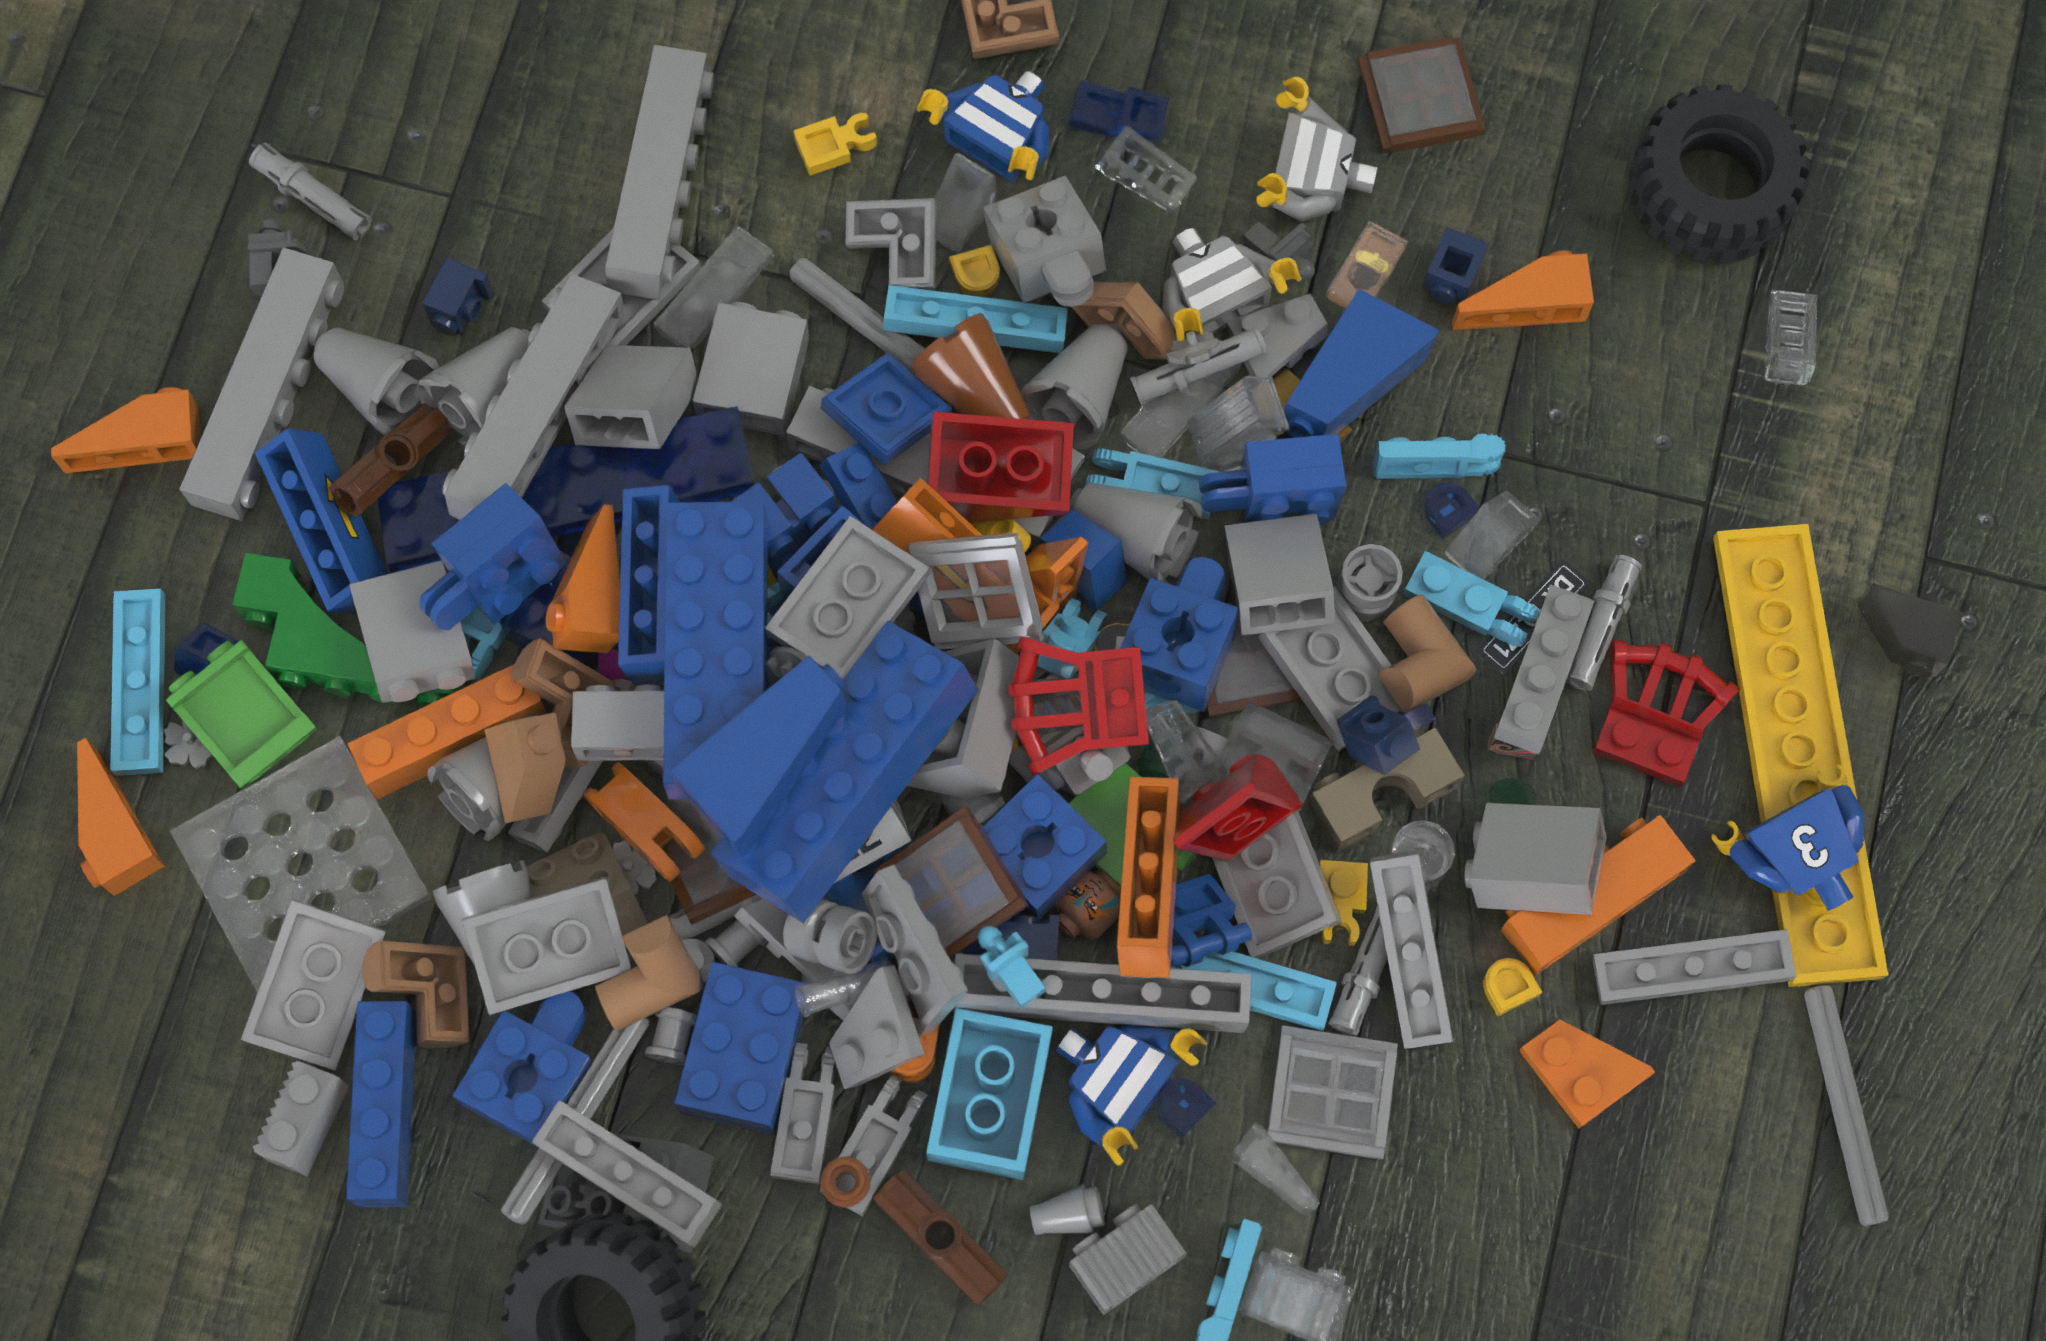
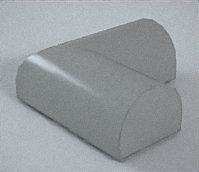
(905, 228)

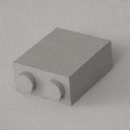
(754, 365)
(632, 396)
(1280, 574)
(403, 642)
(1537, 858)

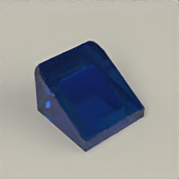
(194, 649)

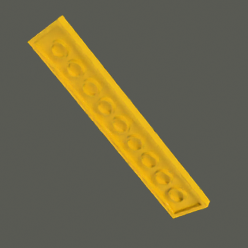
(1795, 731)

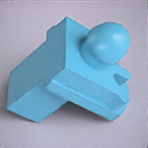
(1008, 963)

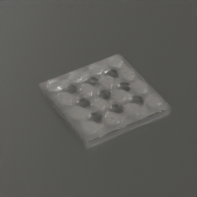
(311, 832)

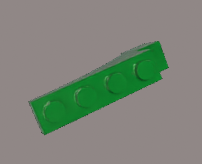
(305, 640)

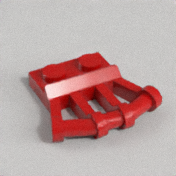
(1110, 701)
(1649, 738)

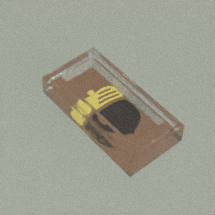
(1367, 264)

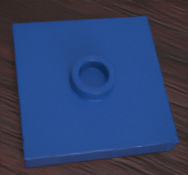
(884, 408)

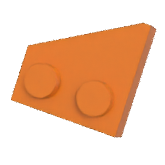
(1582, 1070)

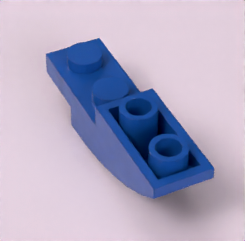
(861, 489)

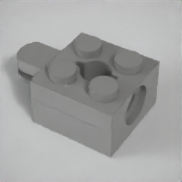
(1047, 251)

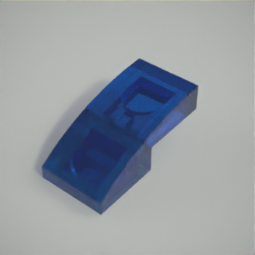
(1109, 111)

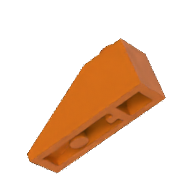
(1543, 292)
(139, 433)
(1058, 569)
(588, 597)
(108, 829)

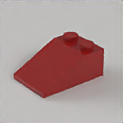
(1001, 466)
(1236, 810)

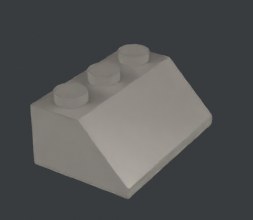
(978, 745)

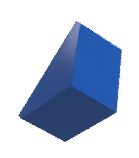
(1104, 560)

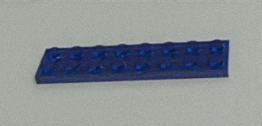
(699, 460)

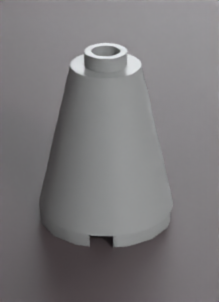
(374, 375)
(472, 379)
(1079, 384)
(1149, 524)
(470, 788)
(482, 893)

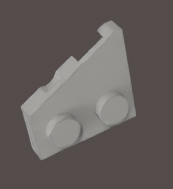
(1287, 333)
(876, 1032)

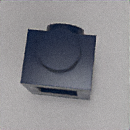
(1454, 267)
(456, 297)
(1377, 736)
(1039, 937)

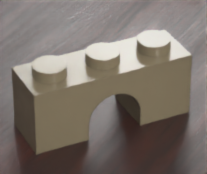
(1346, 803)

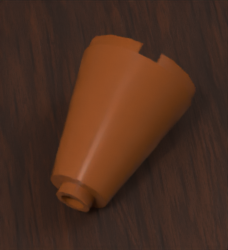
(971, 372)

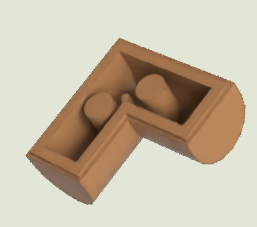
(1006, 29)
(1134, 313)
(1433, 660)
(555, 678)
(434, 976)
(661, 979)

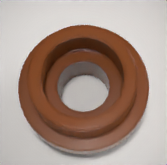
(842, 1166)

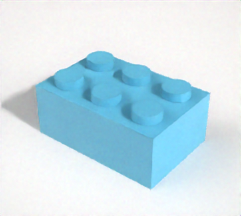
(989, 1094)

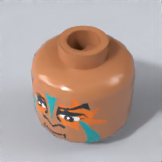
(1090, 906)

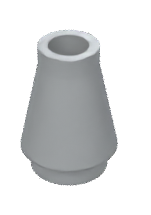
(1069, 1212)

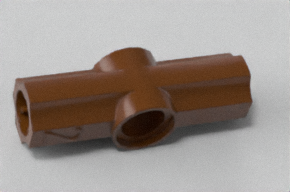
(375, 474)
(963, 1261)

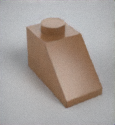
(526, 765)

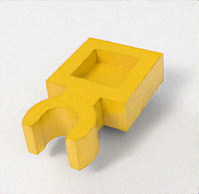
(828, 145)
(1349, 890)

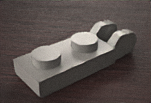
(804, 1120)
(879, 1140)

